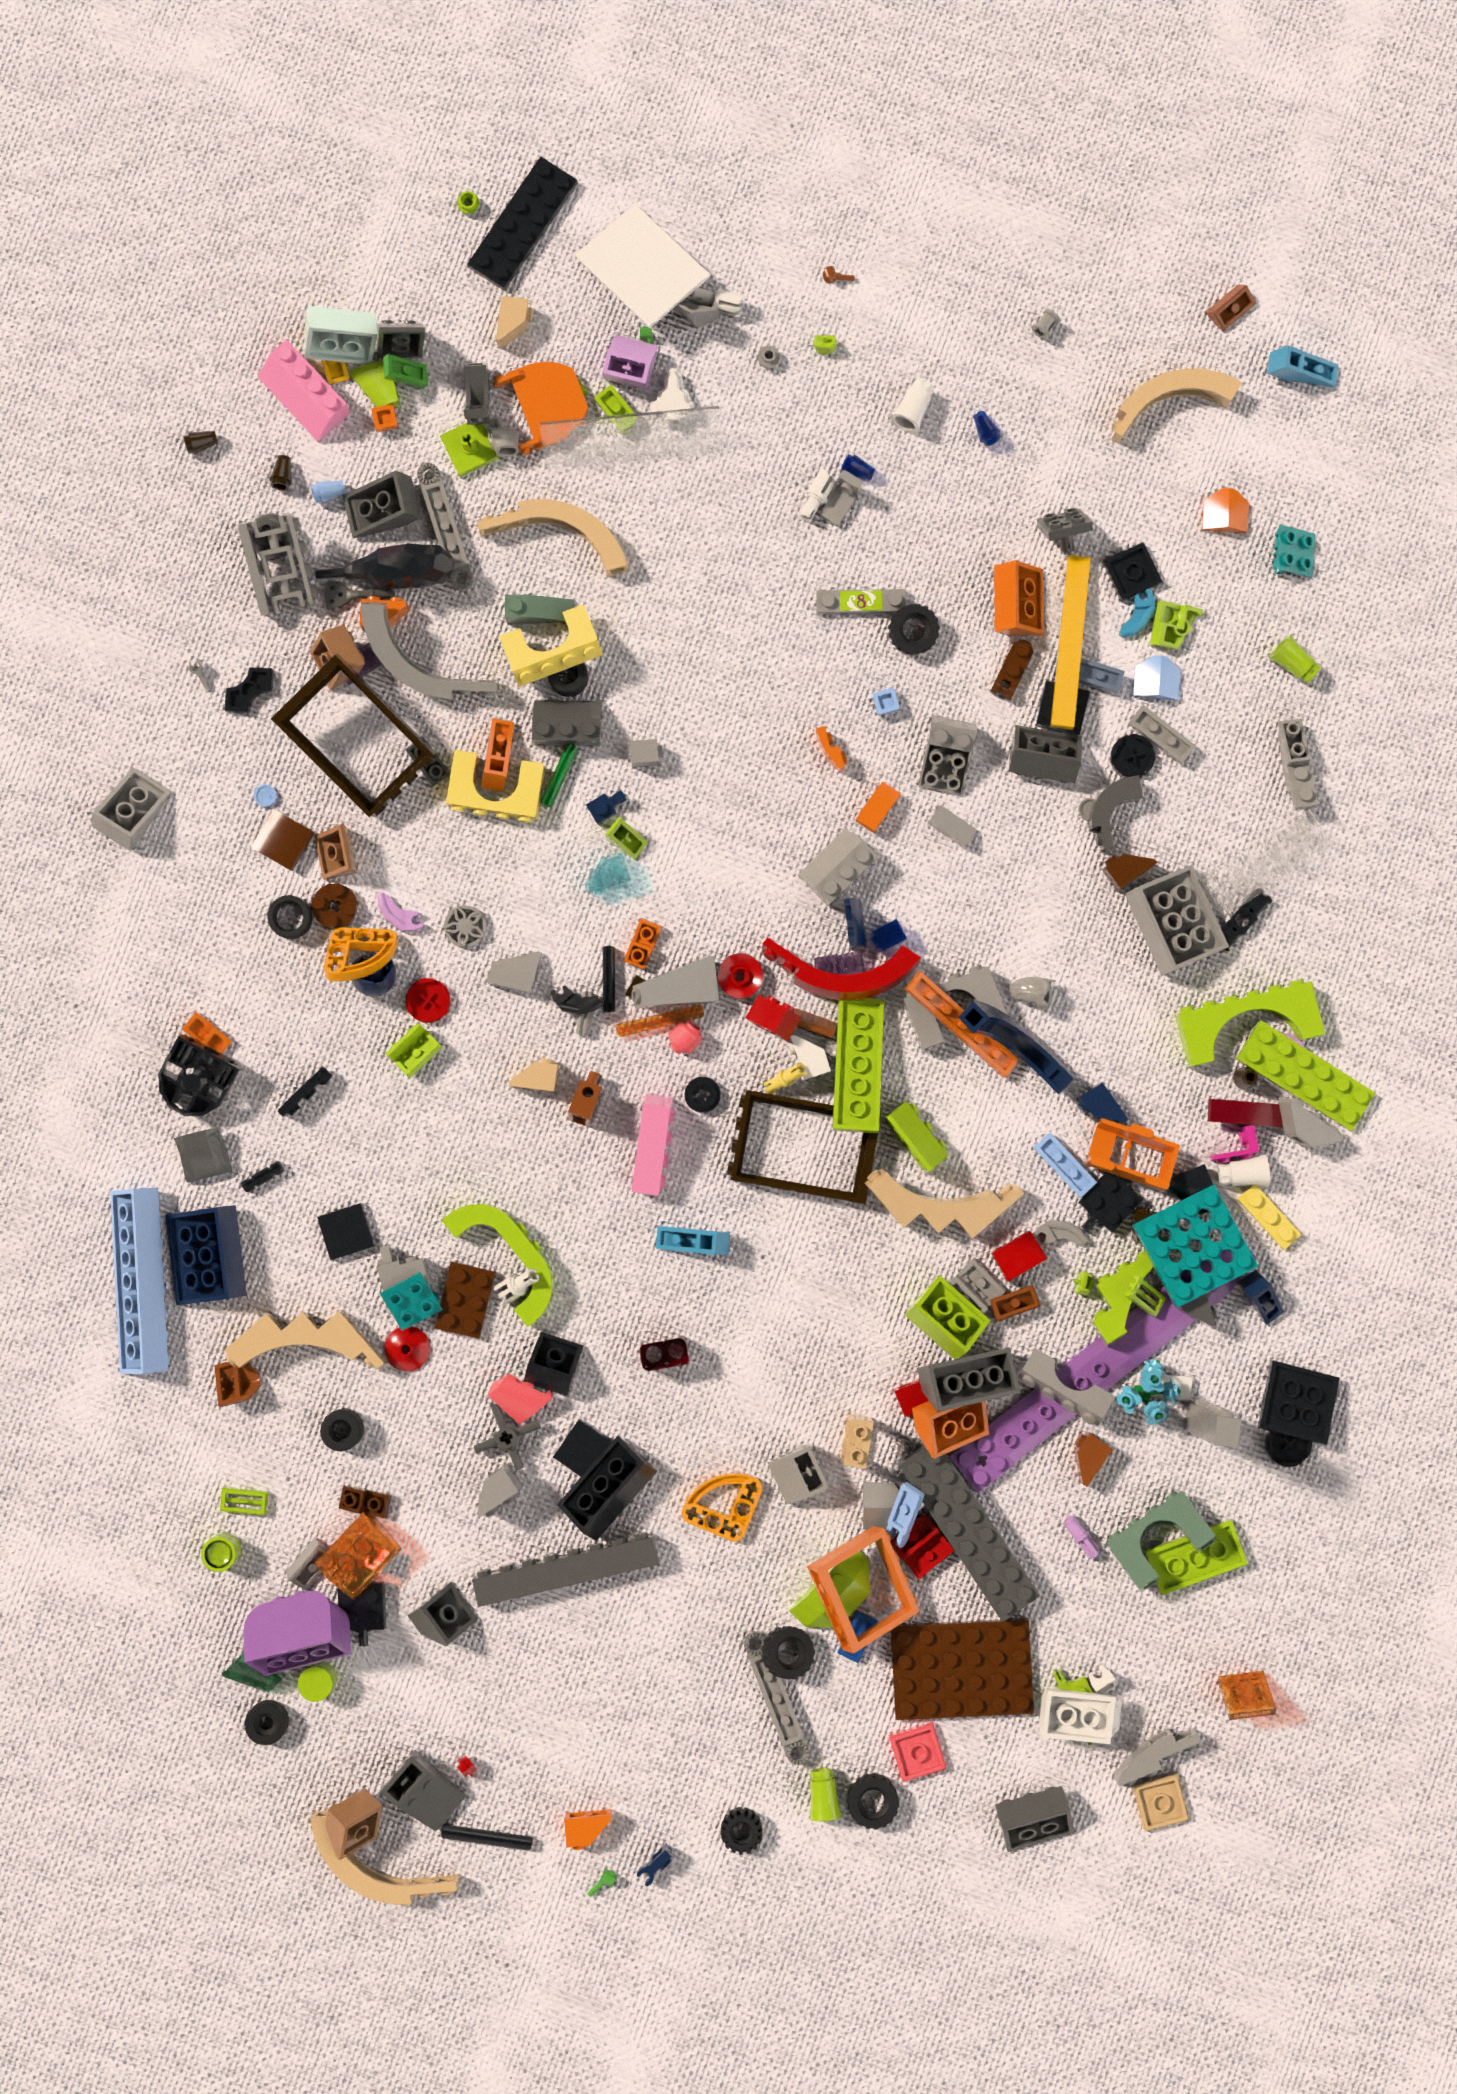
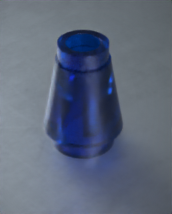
(986, 429)
(858, 467)

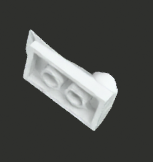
(1079, 1716)

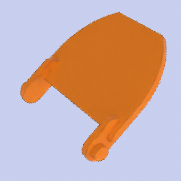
(546, 394)

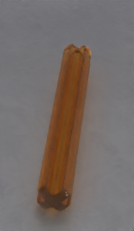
(659, 1020)

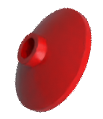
(743, 964)
(418, 1344)

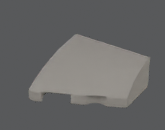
(515, 972)

